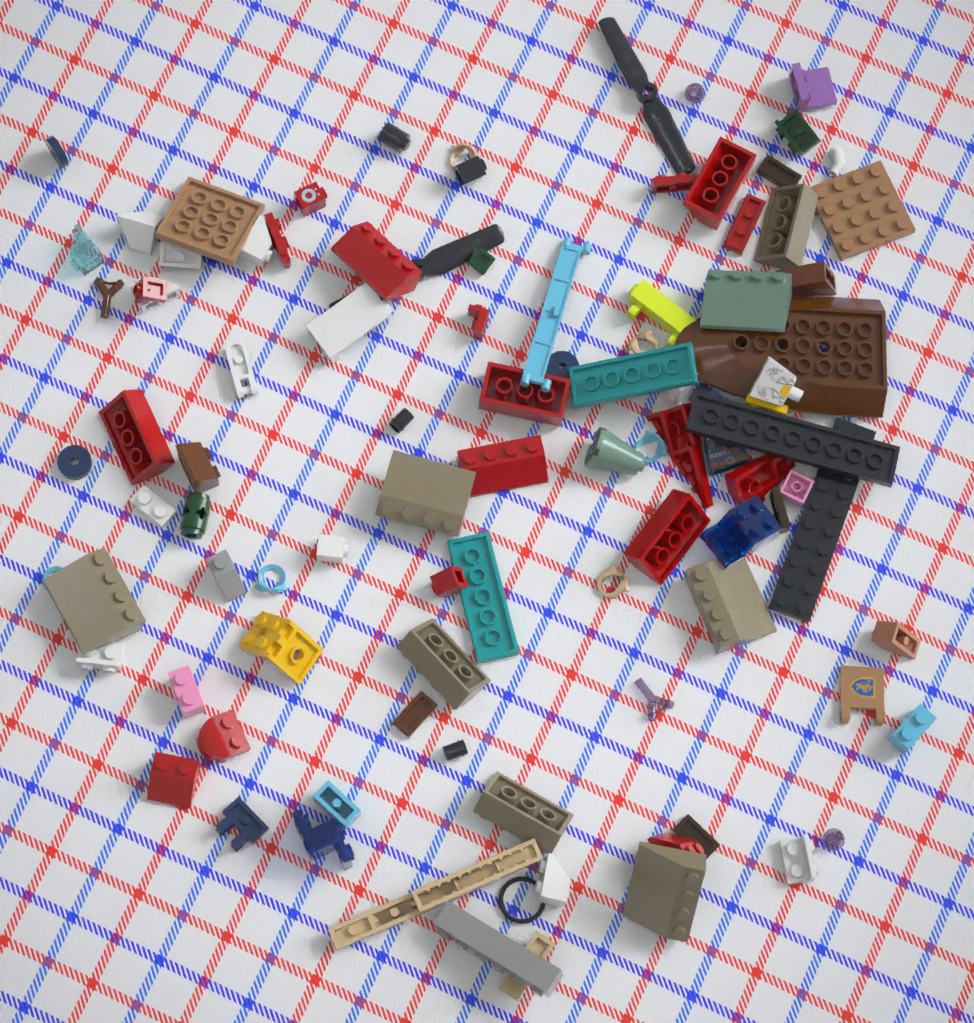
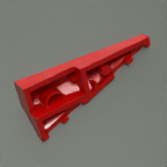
(684, 448)
(757, 477)

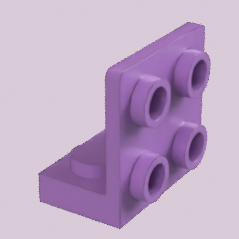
(812, 87)

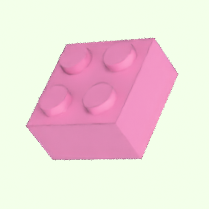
(796, 488)

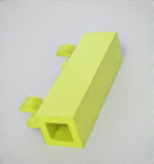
(659, 309)

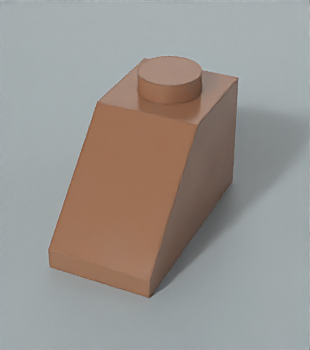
(895, 639)

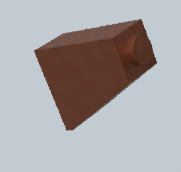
(812, 280)

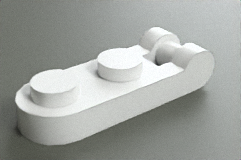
(241, 368)

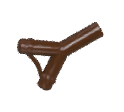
(107, 294)

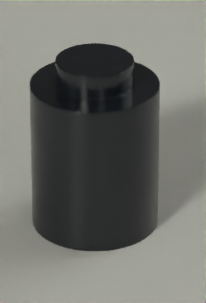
(394, 137)

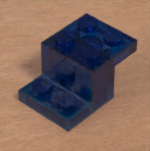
(741, 531)
(323, 839)

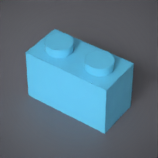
(912, 729)
(336, 805)

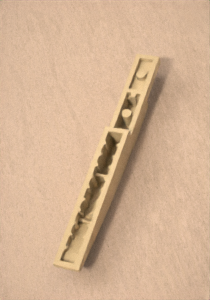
(435, 894)

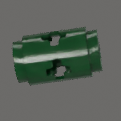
(195, 515)

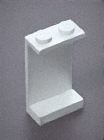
(349, 321)

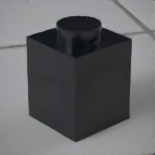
(470, 170)

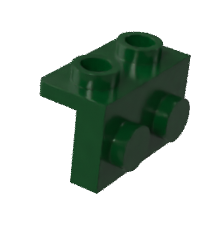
(798, 133)

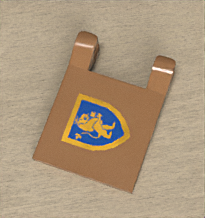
(862, 690)

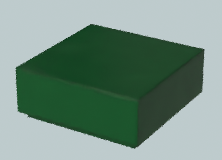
(480, 260)

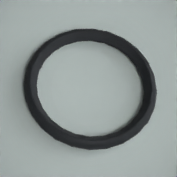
(501, 904)

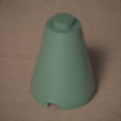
(613, 454)

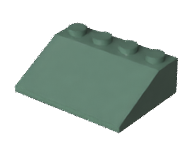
(746, 300)

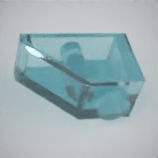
(84, 252)

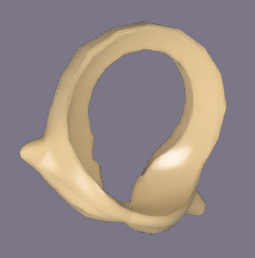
(457, 149)
(647, 335)
(623, 586)

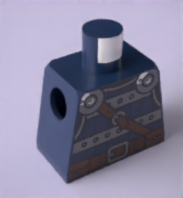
(723, 456)

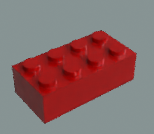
(506, 395)

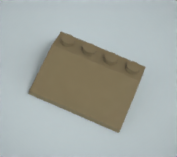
(425, 493)
(94, 601)
(729, 603)
(665, 890)

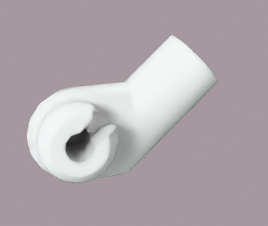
(839, 161)

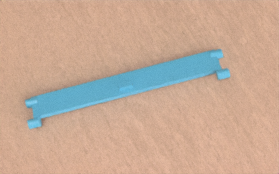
(552, 313)

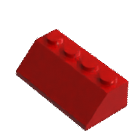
(719, 182)
(377, 261)
(136, 436)
(505, 465)
(667, 536)

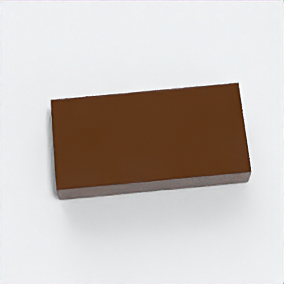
(415, 714)

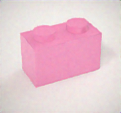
(186, 691)

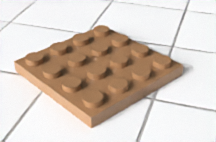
(861, 211)
(209, 221)

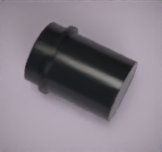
(401, 420)
(455, 750)

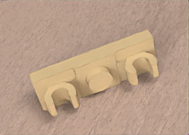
(539, 945)

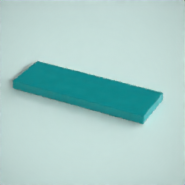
(633, 375)
(484, 598)

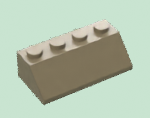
(786, 226)
(443, 663)
(523, 812)

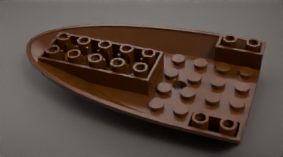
(835, 382)

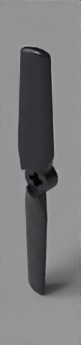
(655, 112)
(454, 253)

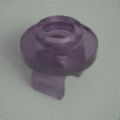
(833, 839)

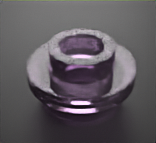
(695, 87)

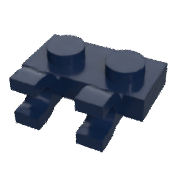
(245, 820)

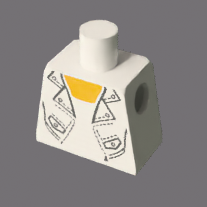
(775, 384)

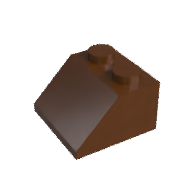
(197, 466)

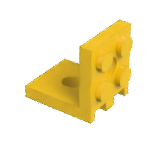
(277, 640)

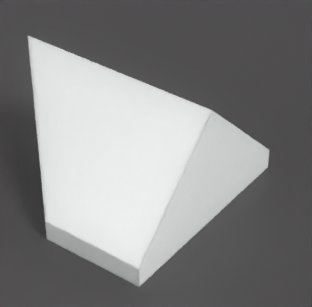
(140, 230)

